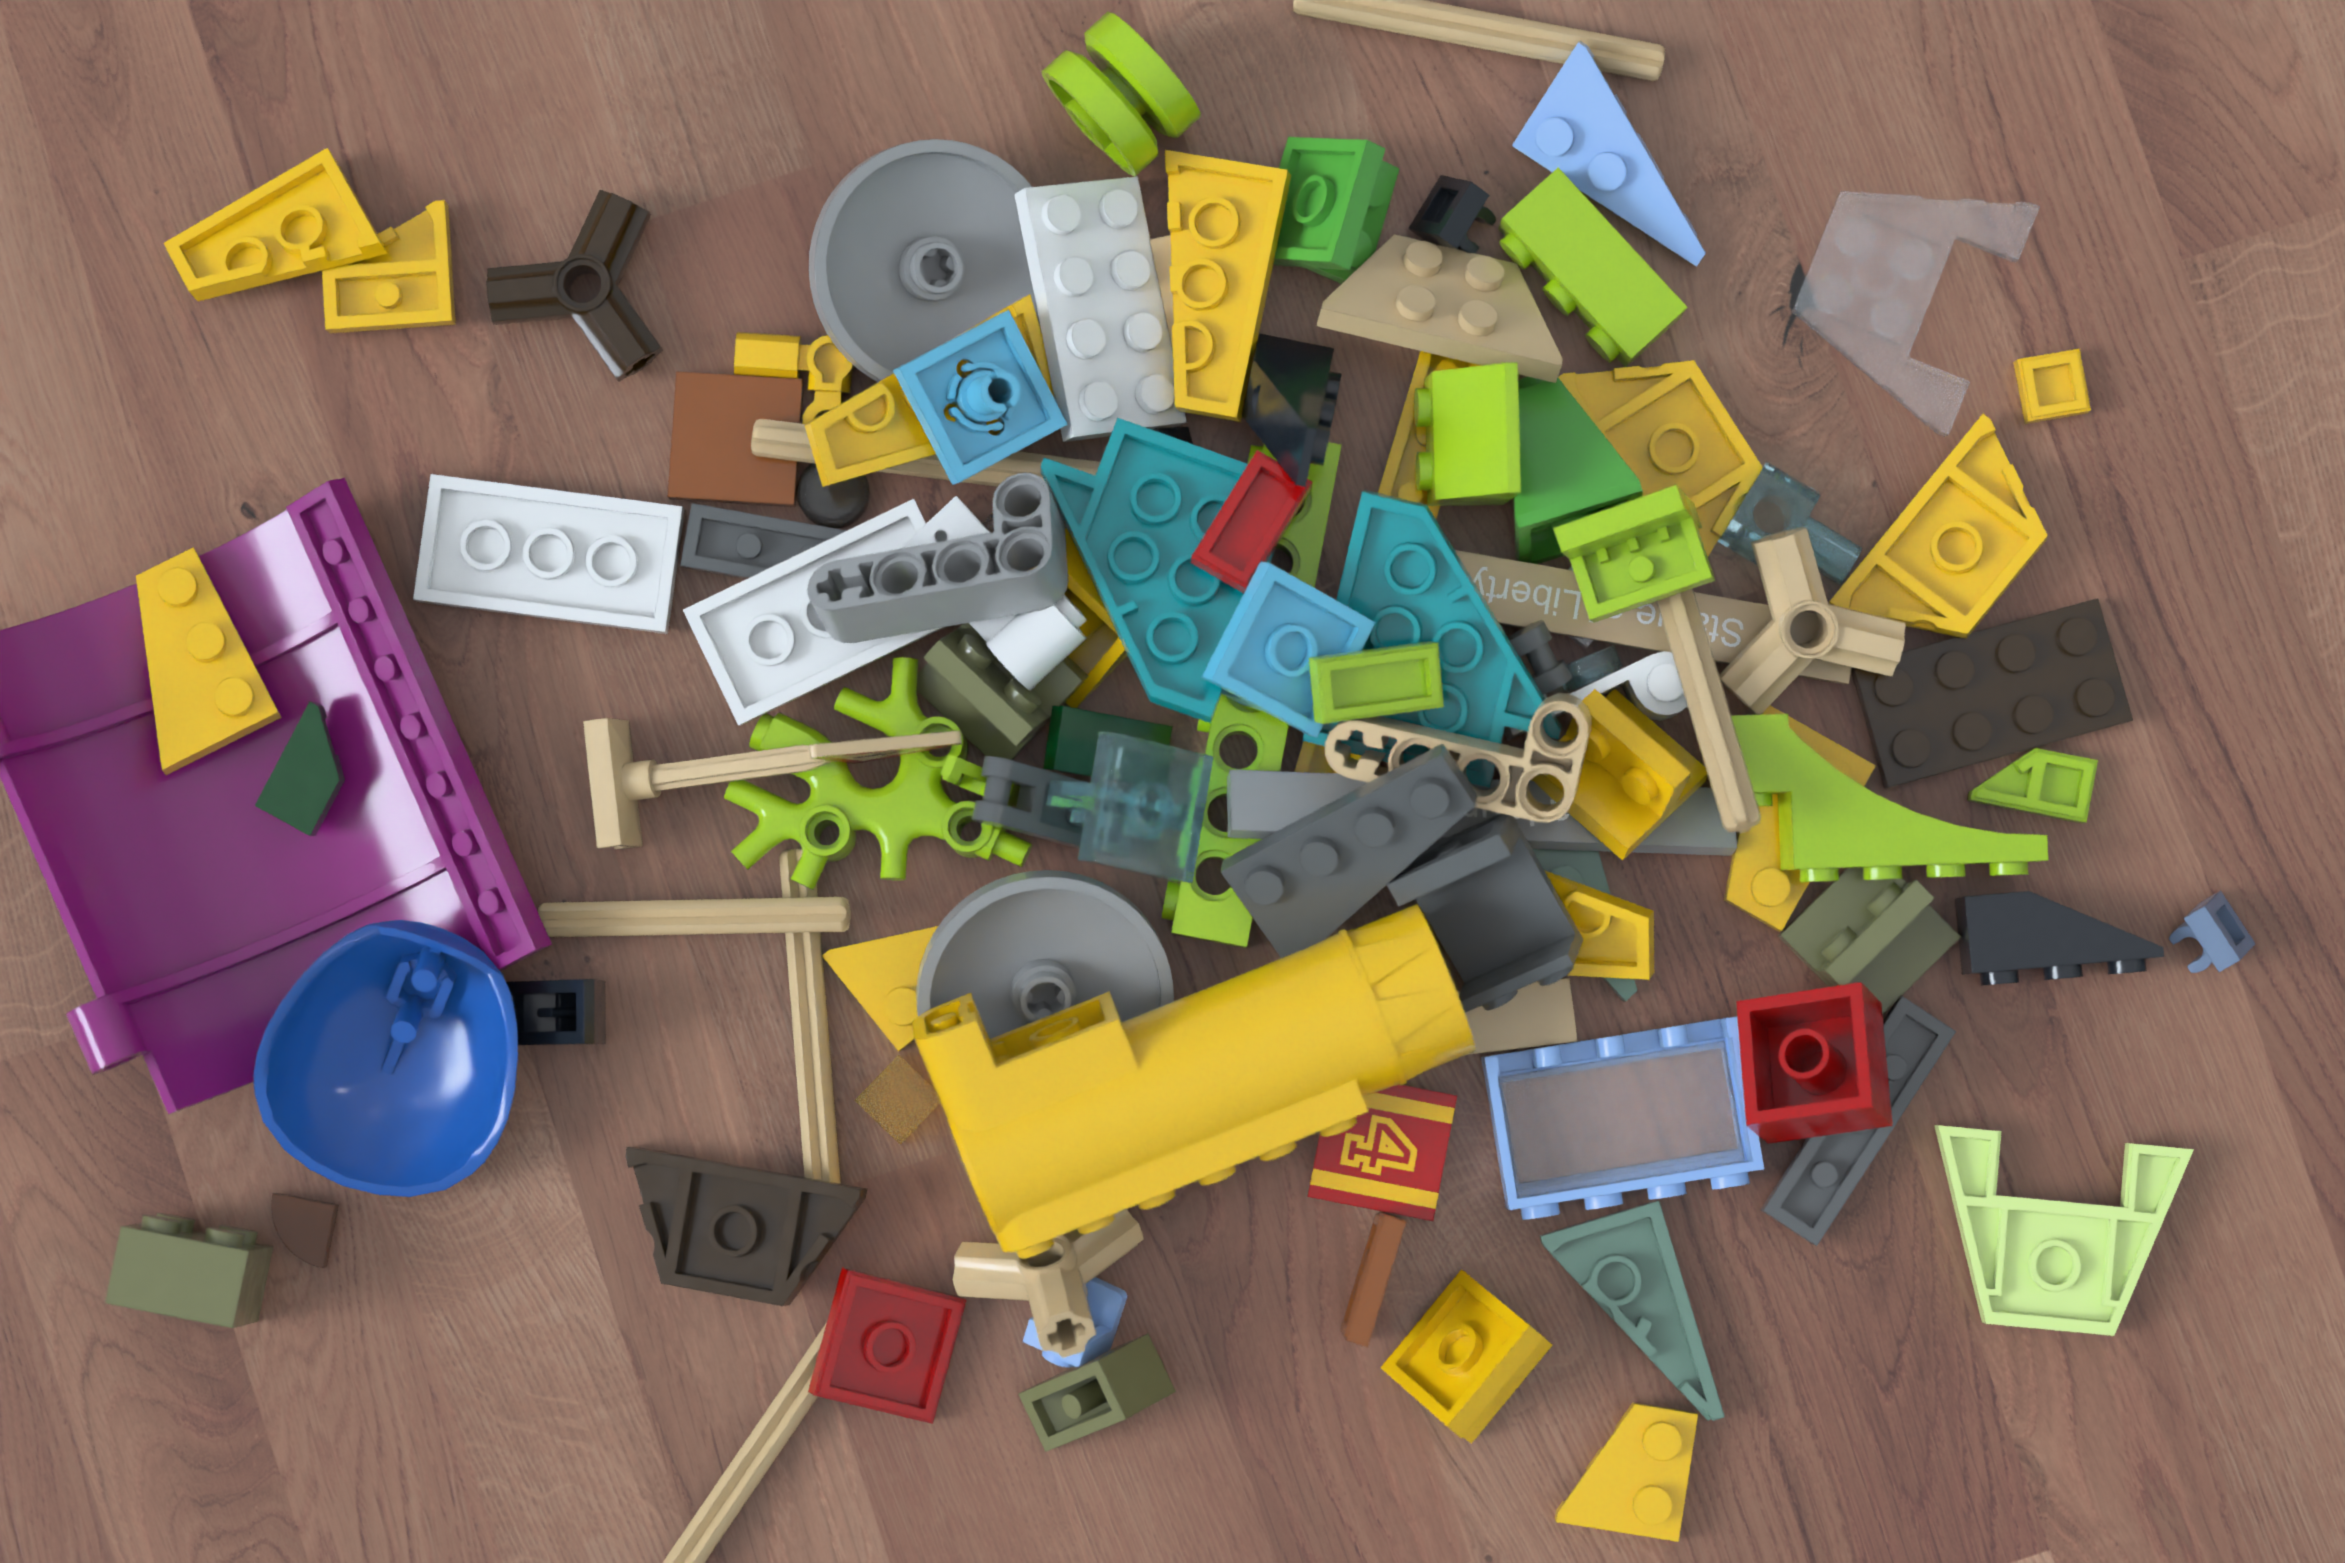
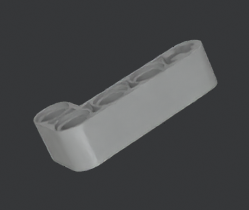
(865, 595)

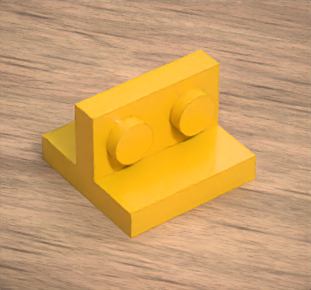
(1628, 775)
(1466, 1356)

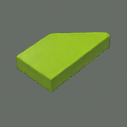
(969, 777)
(2042, 785)

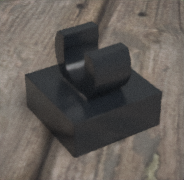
(1450, 213)

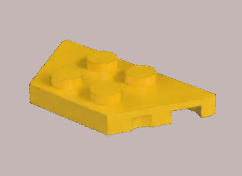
(1672, 434)
(1951, 544)

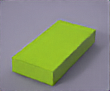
(1376, 682)

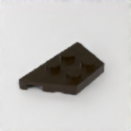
(738, 1225)

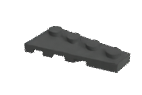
(1340, 856)

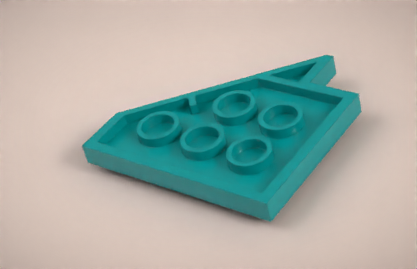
(1137, 539)
(1417, 592)

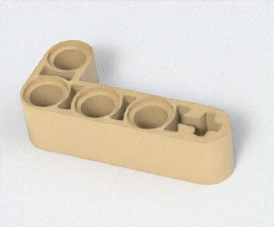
(1515, 764)

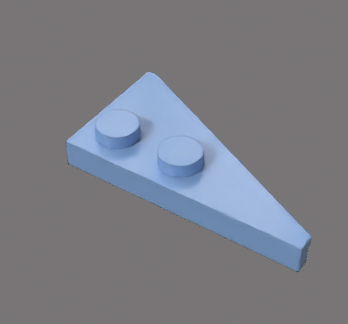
(1593, 143)

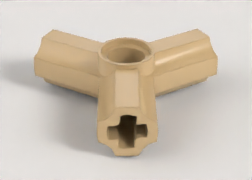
(1843, 635)
(1050, 1280)

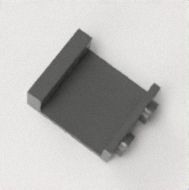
(1492, 911)

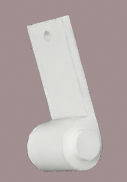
(1024, 642)
(1648, 684)

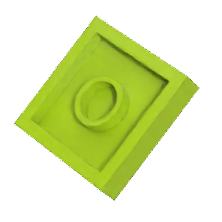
(1636, 553)

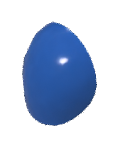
(391, 1061)

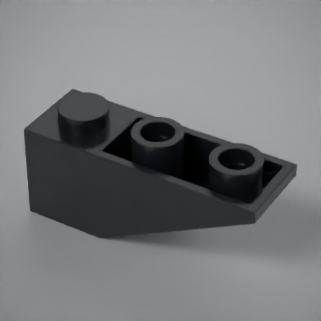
(1292, 402)
(2031, 932)

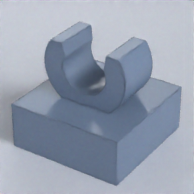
(2218, 932)

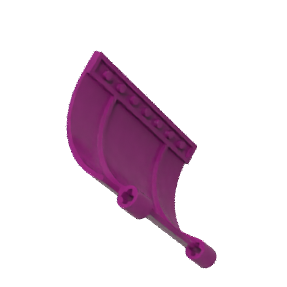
(181, 887)

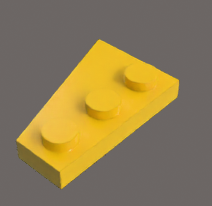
(277, 232)
(1755, 872)
(1614, 932)

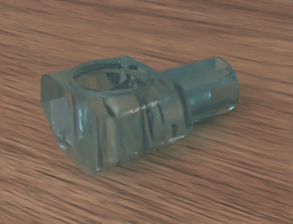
(1832, 551)

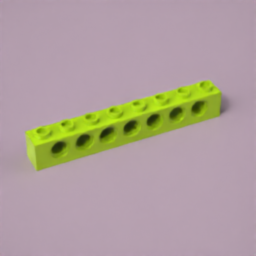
(1224, 916)

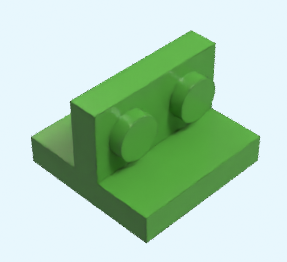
(1333, 204)

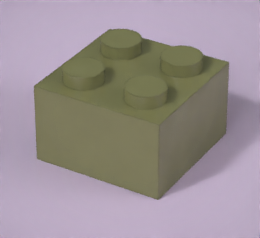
(190, 1273)

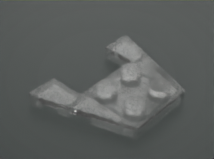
(1878, 279)

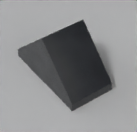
(560, 1011)

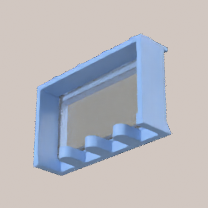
(1621, 1117)

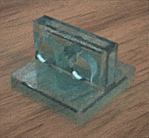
(1140, 806)

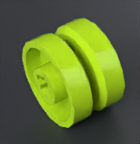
(1126, 89)

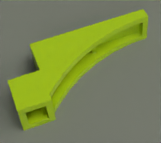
(1840, 824)

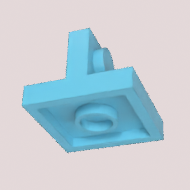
(1270, 641)

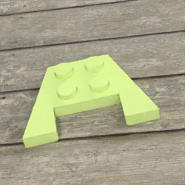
(2051, 1258)

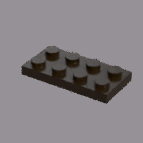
(1993, 694)

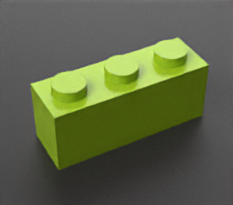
(1589, 269)

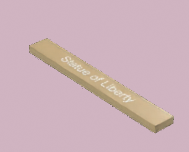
(1533, 592)

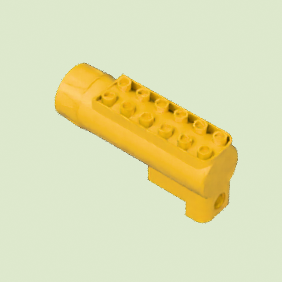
(1118, 1114)

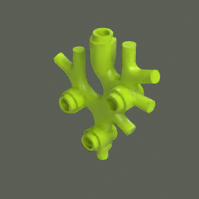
(894, 813)

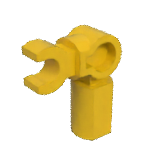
(785, 357)

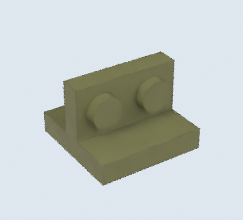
(985, 698)
(1870, 934)

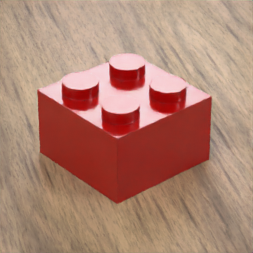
(1814, 1063)

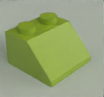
(1469, 435)

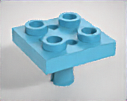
(1001, 387)

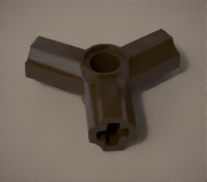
(609, 319)

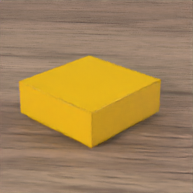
(2052, 386)

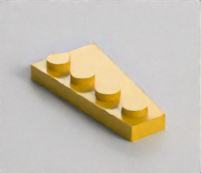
(1222, 258)
(879, 424)

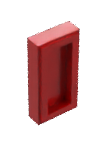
(1250, 522)

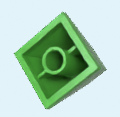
(1564, 469)

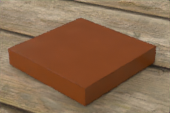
(714, 435)
(1372, 1278)

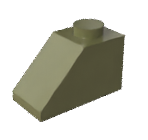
(1097, 1393)

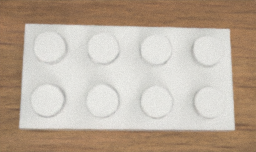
(1099, 305)
(549, 554)
(769, 638)

